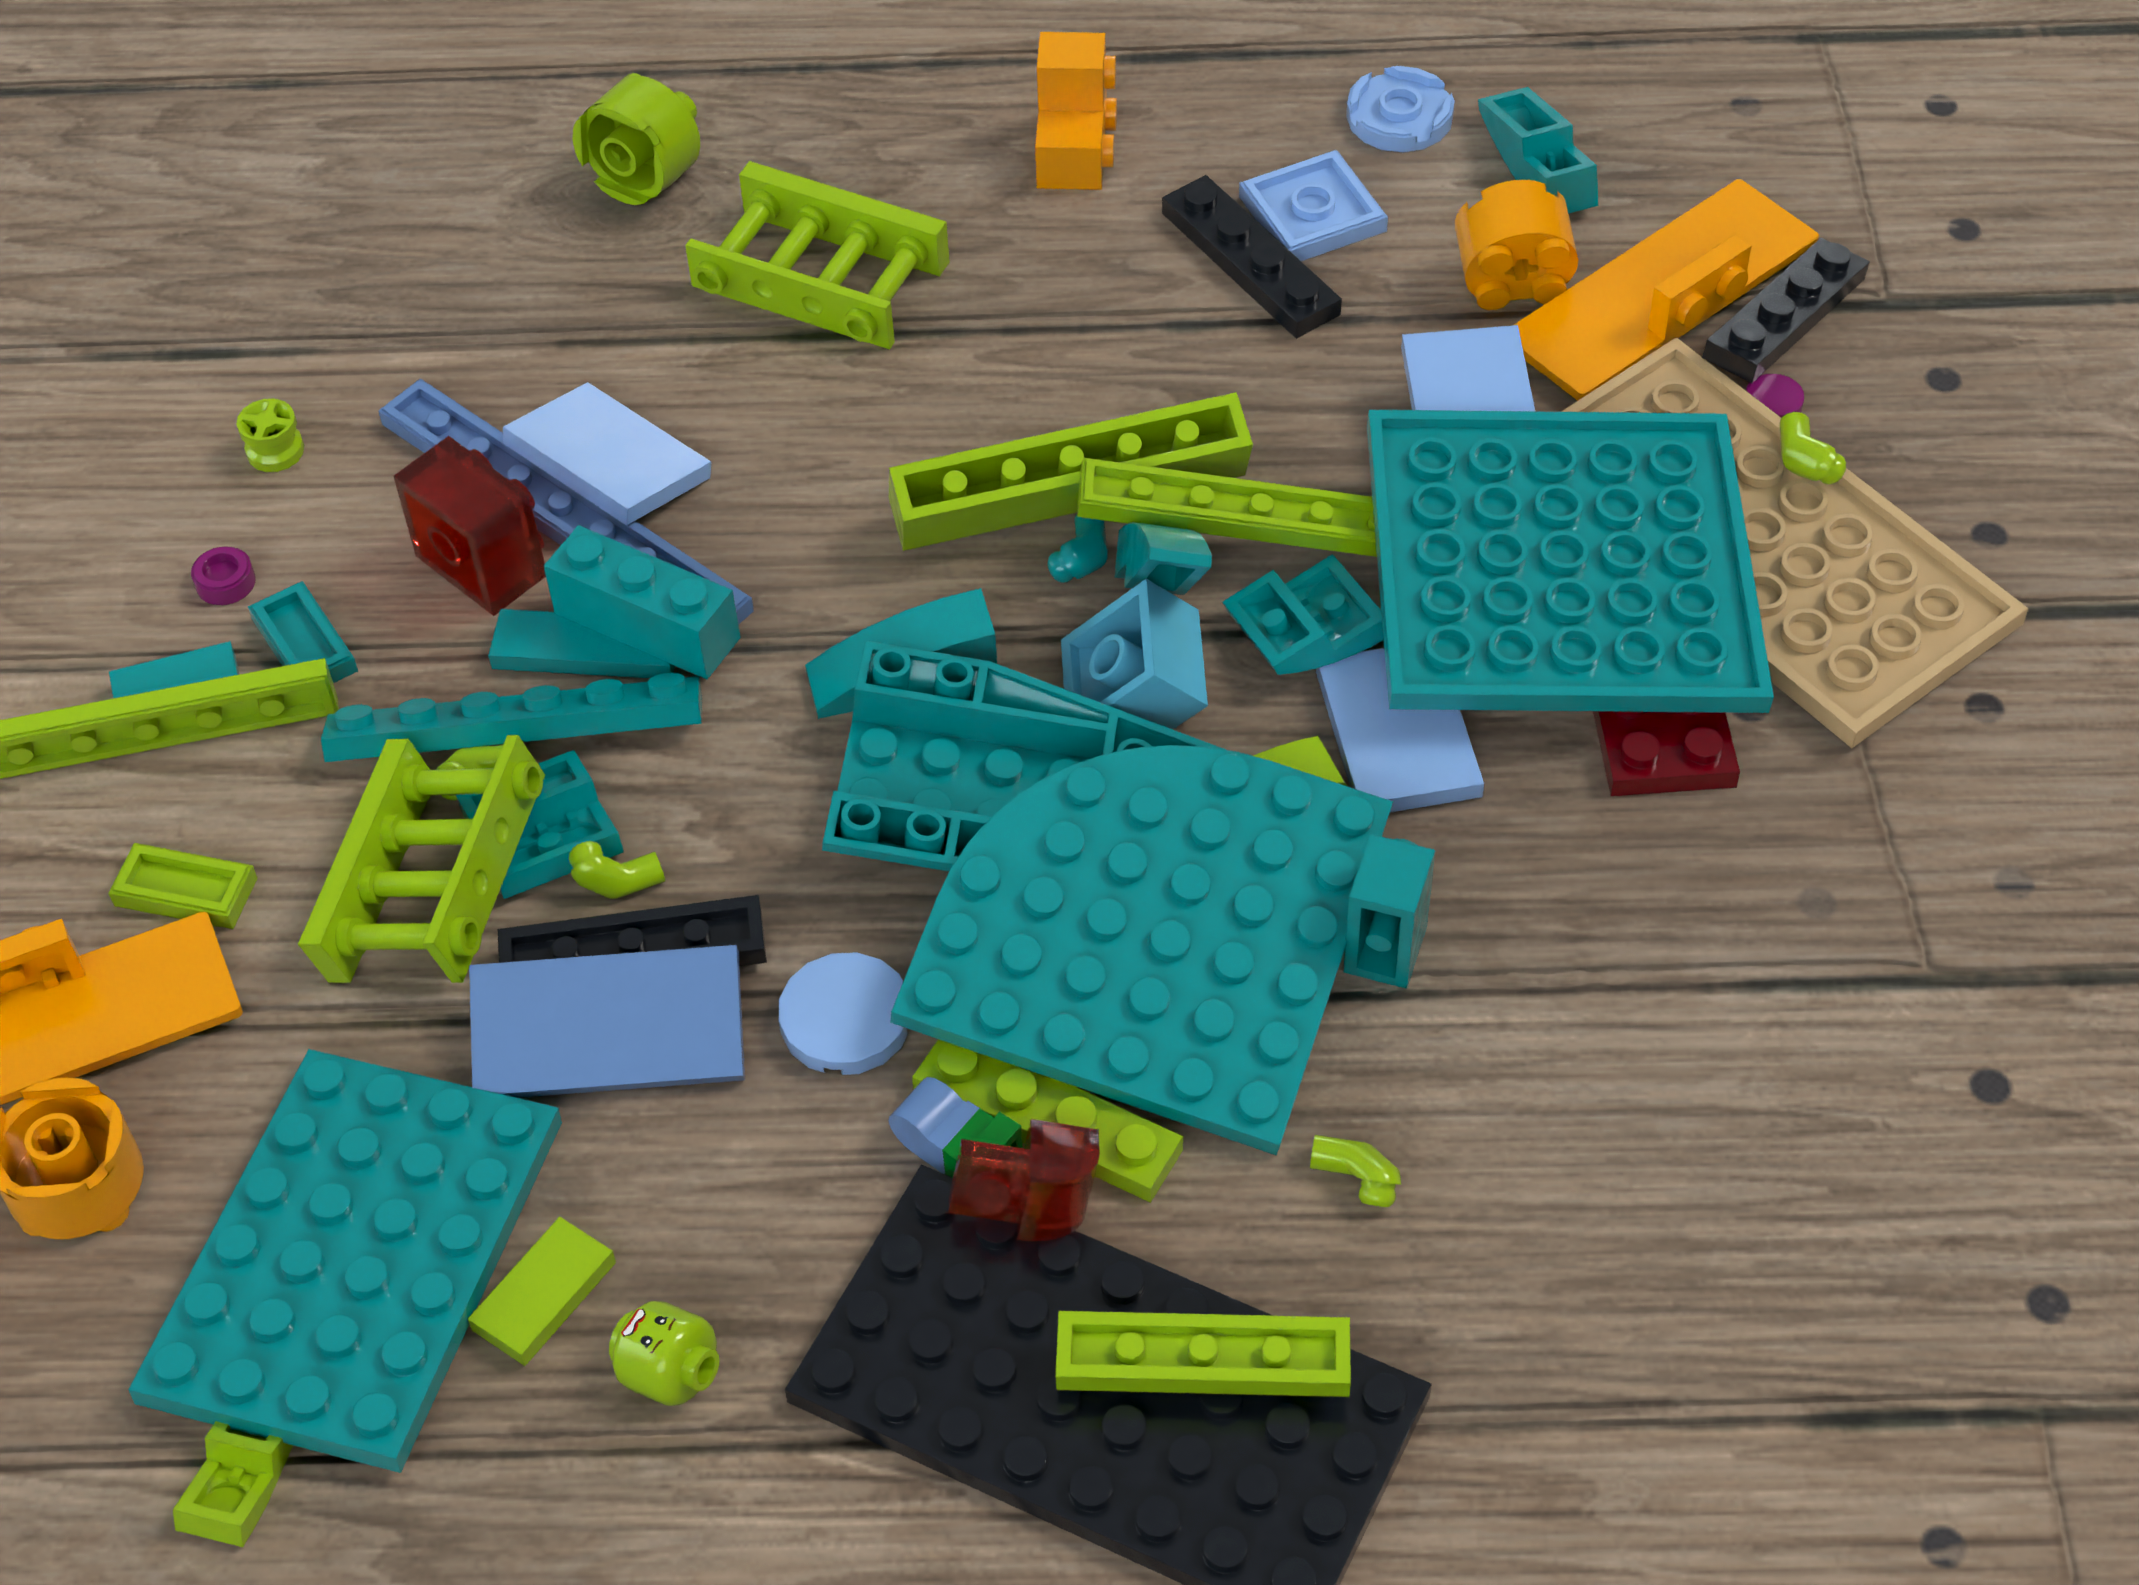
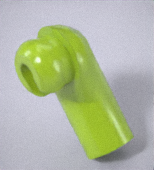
(1807, 455)

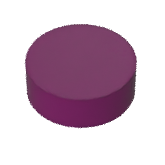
(1778, 393)
(223, 575)

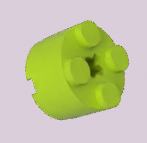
(638, 138)

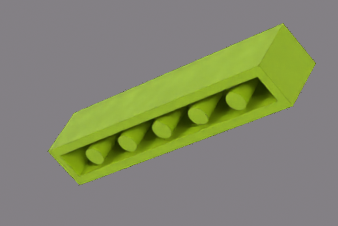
(1041, 473)

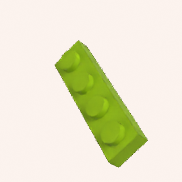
(1132, 1149)
(1203, 1353)

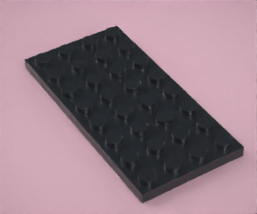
(954, 1365)

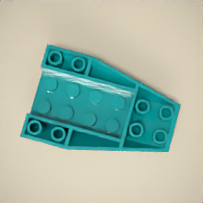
(951, 743)

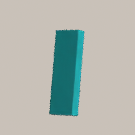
(556, 645)

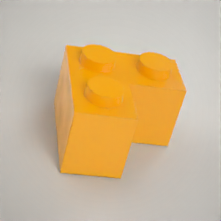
(1074, 110)

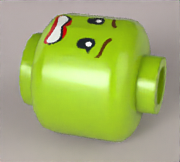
(662, 1352)

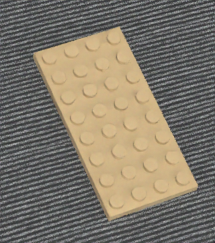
(1848, 587)

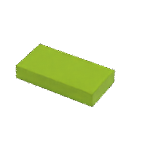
(183, 885)
(542, 1291)

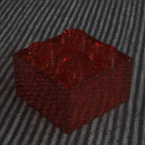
(471, 524)

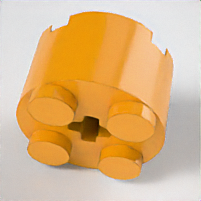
(1516, 244)
(67, 1160)

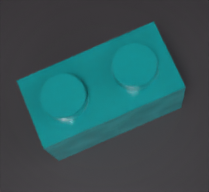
(1388, 910)

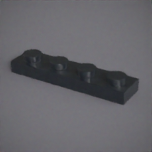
(1251, 256)
(1785, 310)
(657, 929)

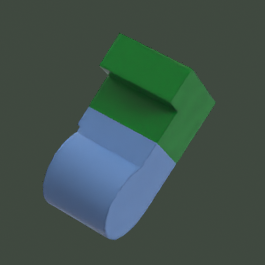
(937, 1119)

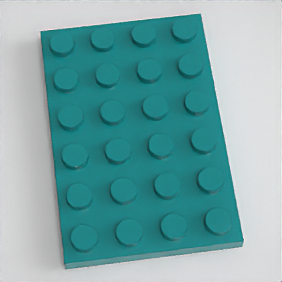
(349, 1260)

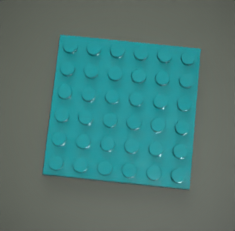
(1564, 563)

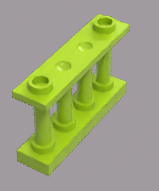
(832, 215)
(380, 835)

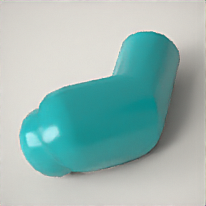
(1081, 554)

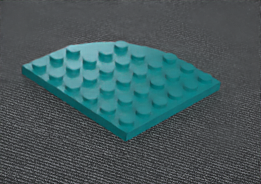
(1151, 932)

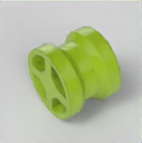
(270, 435)

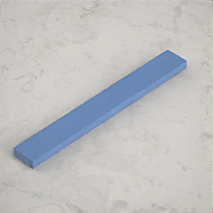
(428, 416)

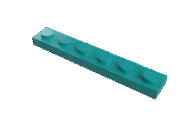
(534, 716)

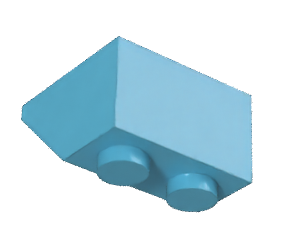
(1140, 657)

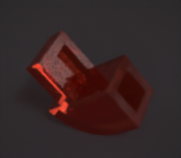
(1036, 1186)

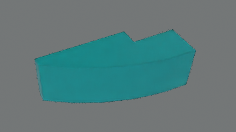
(1540, 146)
(1163, 555)
(947, 625)

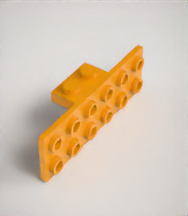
(1662, 288)
(107, 1005)

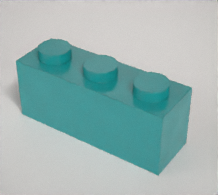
(642, 601)

